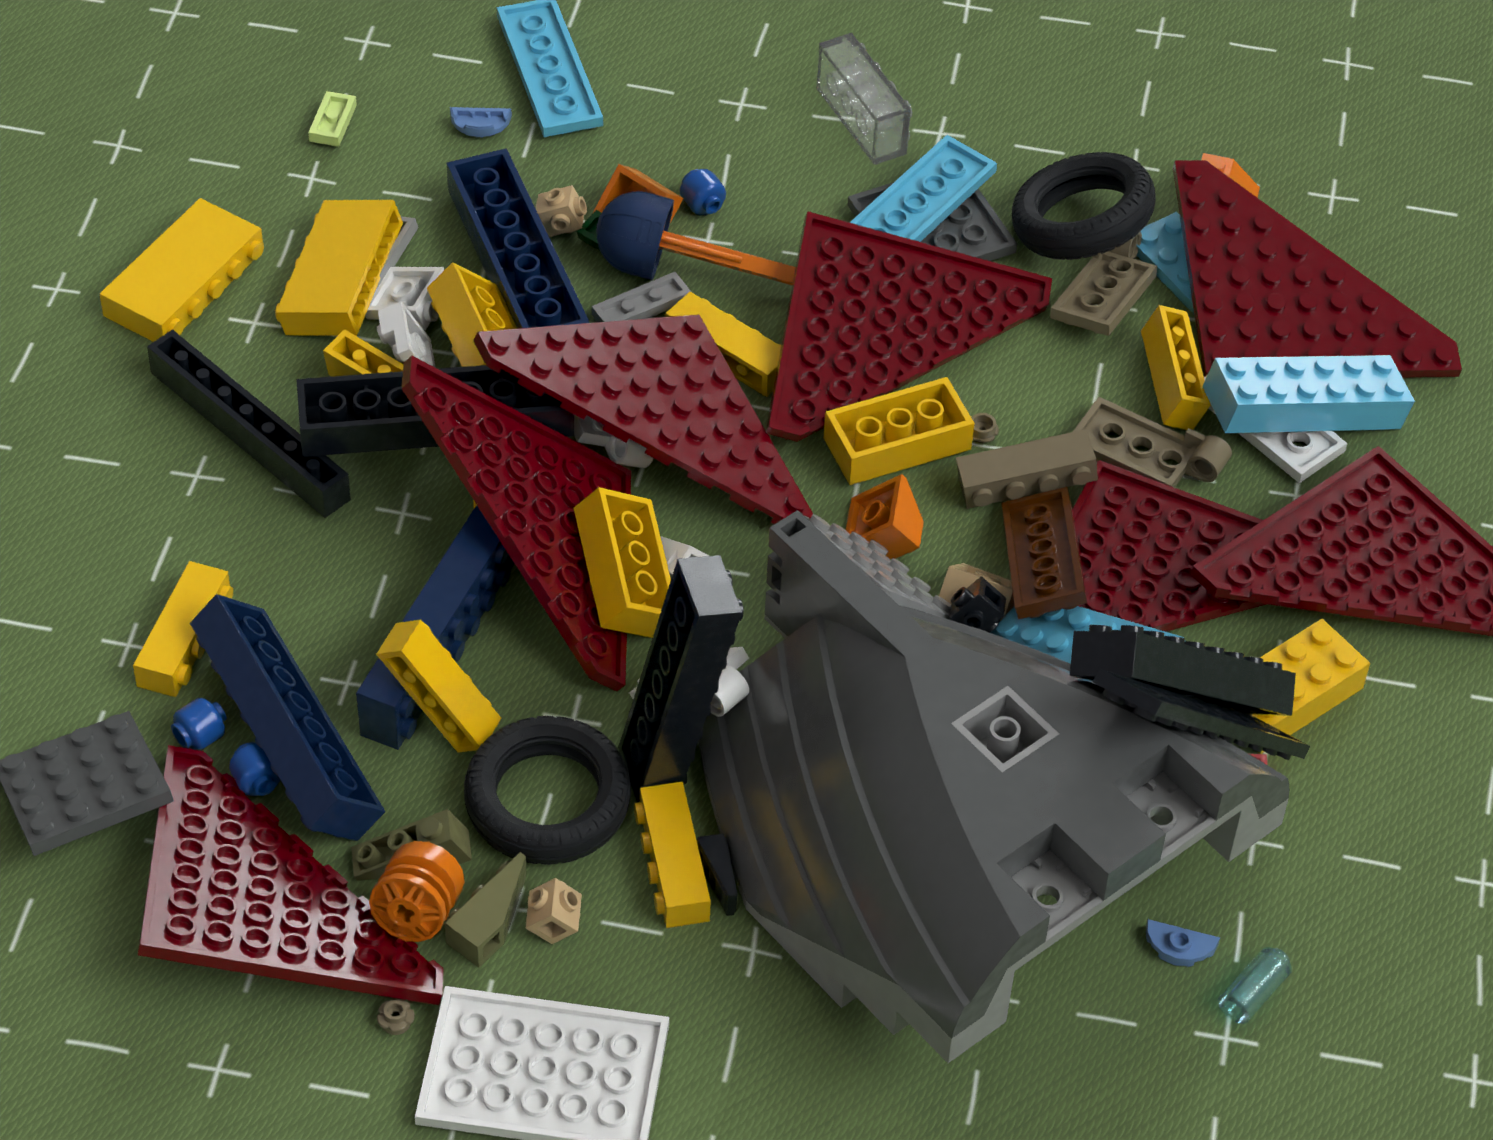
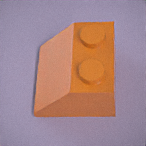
(631, 180)

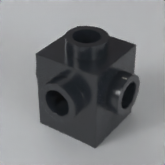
(978, 606)

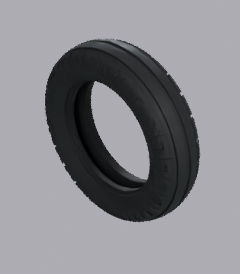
(1094, 234)
(551, 842)

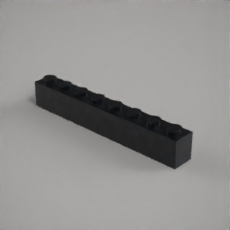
(248, 423)

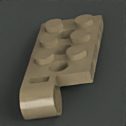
(1091, 286)
(1196, 453)

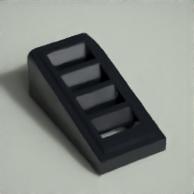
(719, 870)

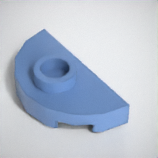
(480, 121)
(1180, 945)

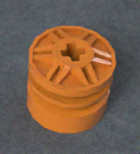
(416, 891)

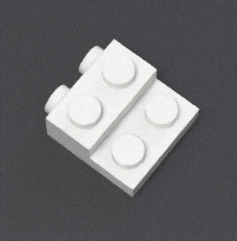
(410, 287)
(404, 334)

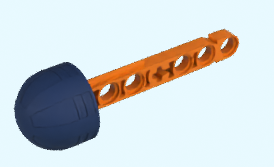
(636, 232)

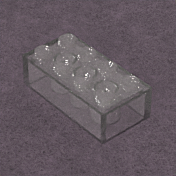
(863, 98)

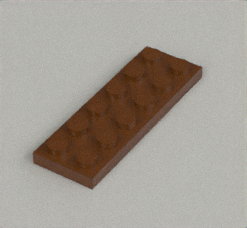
(1043, 553)

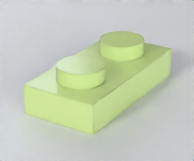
(332, 118)

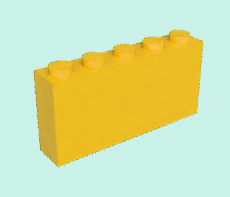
(339, 267)
(182, 271)

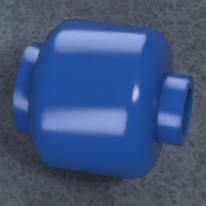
(701, 191)
(198, 724)
(252, 770)

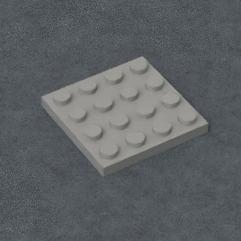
(886, 573)

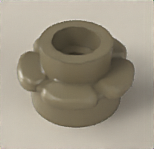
(984, 428)
(395, 1024)

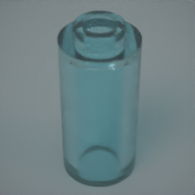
(1255, 985)

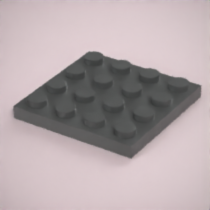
(969, 229)
(82, 782)

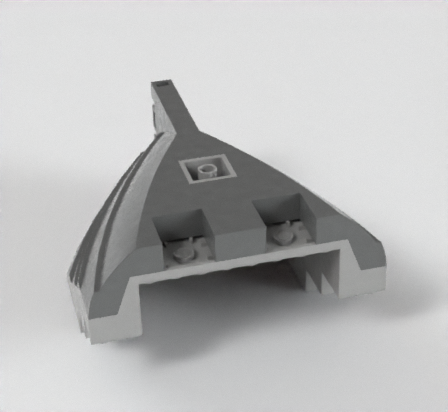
(926, 781)

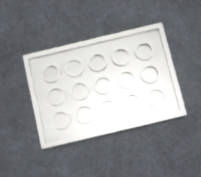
(541, 1068)

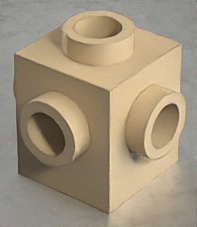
(561, 210)
(553, 911)

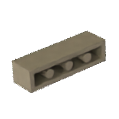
(1027, 468)

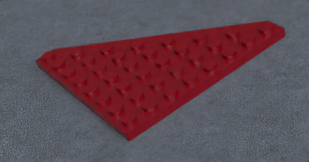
(1281, 293)
(880, 314)
(660, 388)
(527, 491)
(1141, 546)
(1363, 548)
(255, 901)

